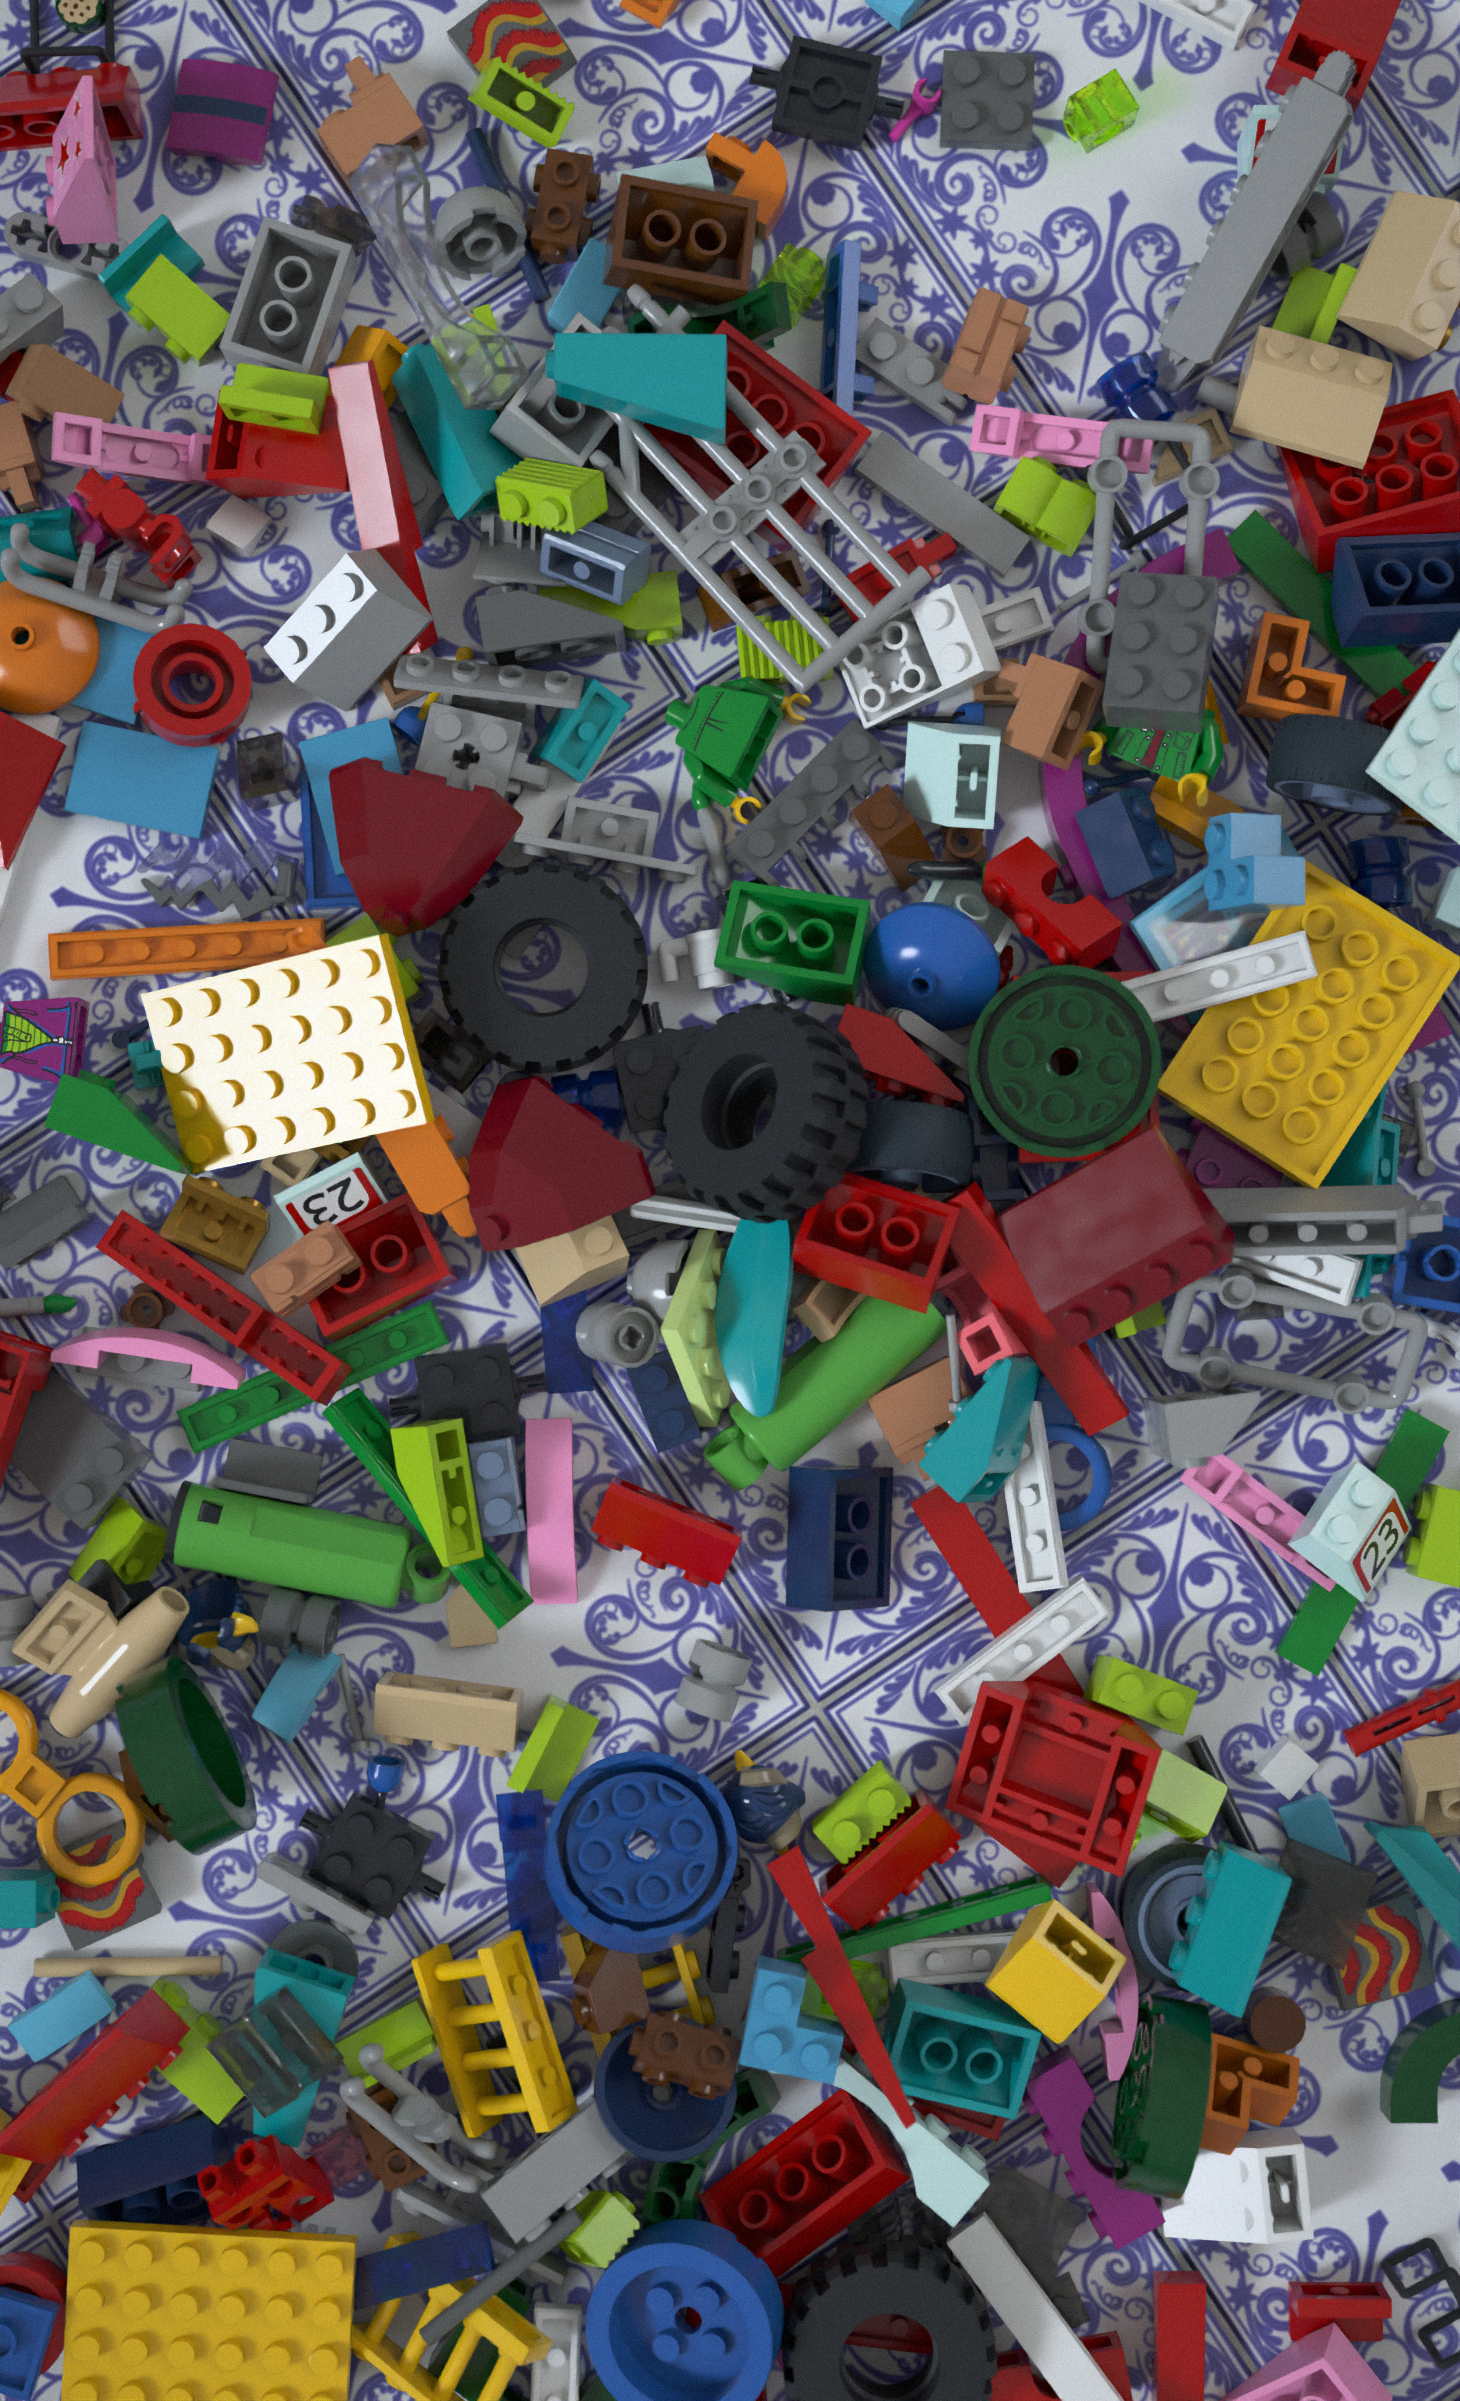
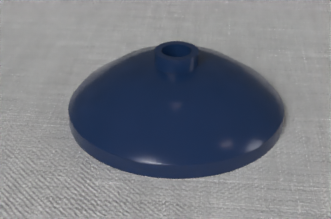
(646, 2126)

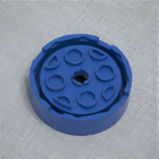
(623, 1897)
(648, 2349)

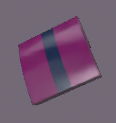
(222, 111)

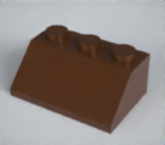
(680, 241)

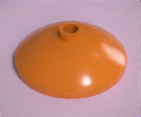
(55, 659)

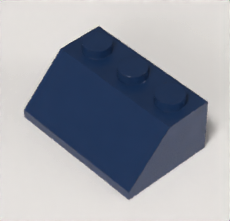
(1396, 589)
(839, 1537)
(152, 2174)

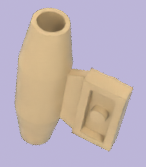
(85, 1640)

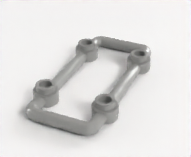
(1108, 476)
(1349, 1391)

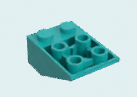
(987, 1435)

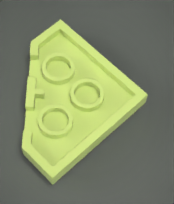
(692, 1332)

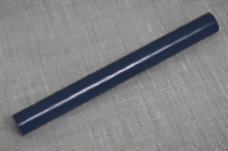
(493, 178)

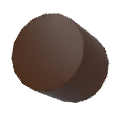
(1274, 2019)

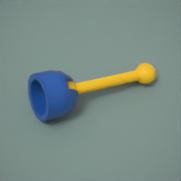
(412, 720)

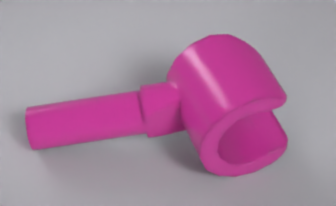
(918, 106)
(93, 532)

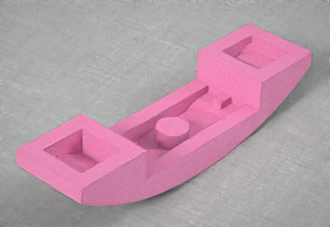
(1058, 439)
(130, 450)
(209, 1364)
(1253, 1509)
(550, 1511)
(1119, 2034)

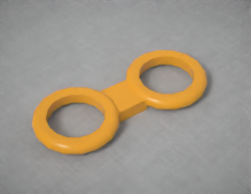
(45, 1792)

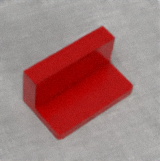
(1353, 2306)

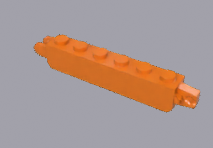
(420, 1152)

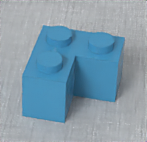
(1248, 865)
(781, 2037)

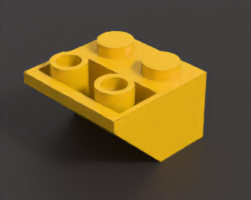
(1055, 1970)

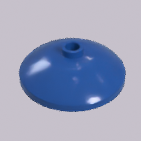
(944, 950)

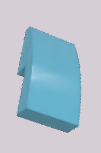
(293, 1692)
(62, 2016)

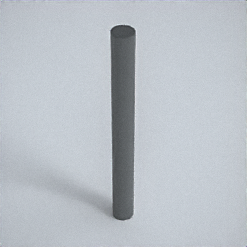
(500, 2277)

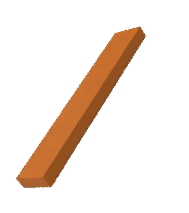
(171, 949)

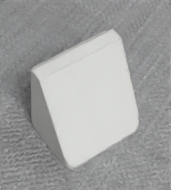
(238, 525)
(1286, 1767)

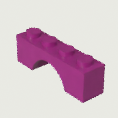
(1062, 2097)

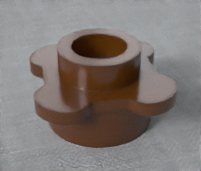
(955, 852)
(144, 1296)

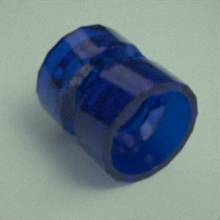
(1134, 390)
(1380, 870)
(596, 1094)

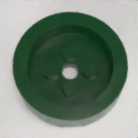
(1114, 1051)
(185, 1755)
(1163, 2098)

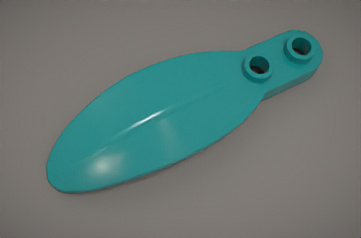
(754, 1311)

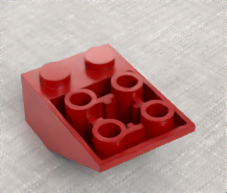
(1331, 25)
(277, 461)
(895, 1059)

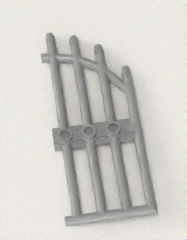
(745, 506)

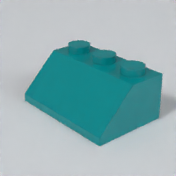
(1229, 1926)
(959, 2048)

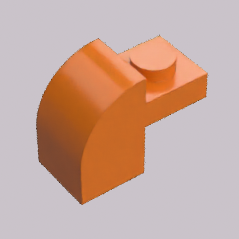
(757, 176)

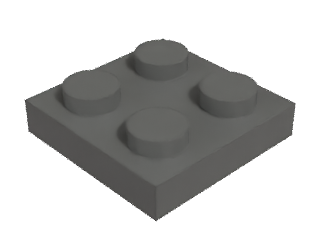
(987, 100)

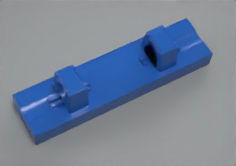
(842, 301)

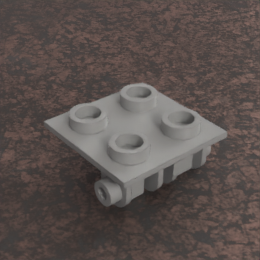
(511, 553)

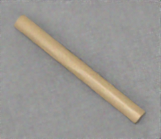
(129, 1966)

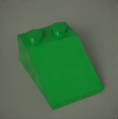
(795, 941)
(98, 1114)

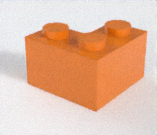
(1273, 674)
(1244, 2086)

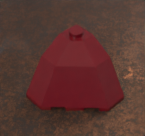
(414, 840)
(547, 1168)

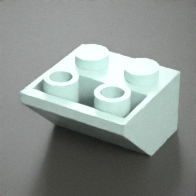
(952, 773)

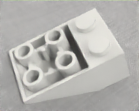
(920, 656)
(1246, 2196)

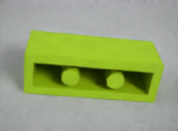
(195, 2069)

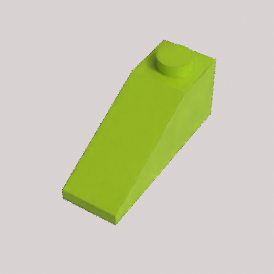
(648, 615)
(438, 1481)

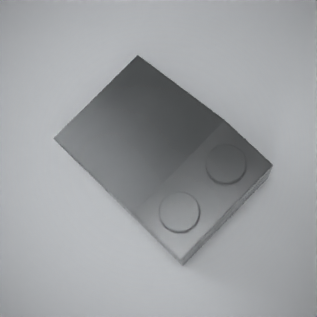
(541, 631)
(76, 1452)

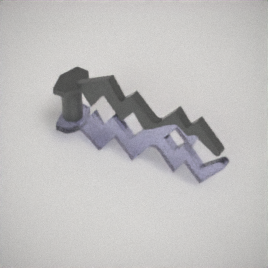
(205, 873)

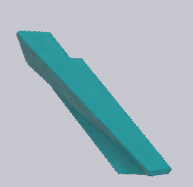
(1369, 1160)
(1424, 1871)

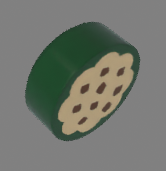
(80, 15)

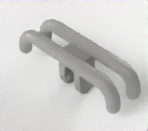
(91, 586)
(415, 2121)

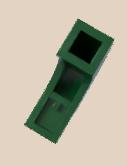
(756, 315)
(1417, 2063)

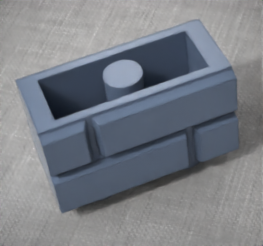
(597, 561)
(497, 1486)

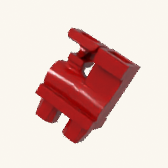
(128, 517)
(264, 2176)

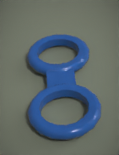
(1061, 1427)

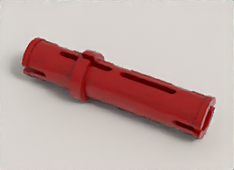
(1361, 1737)

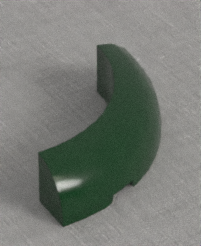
(676, 2186)

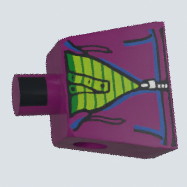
(44, 1037)

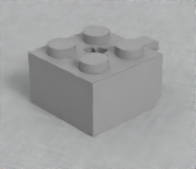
(495, 744)

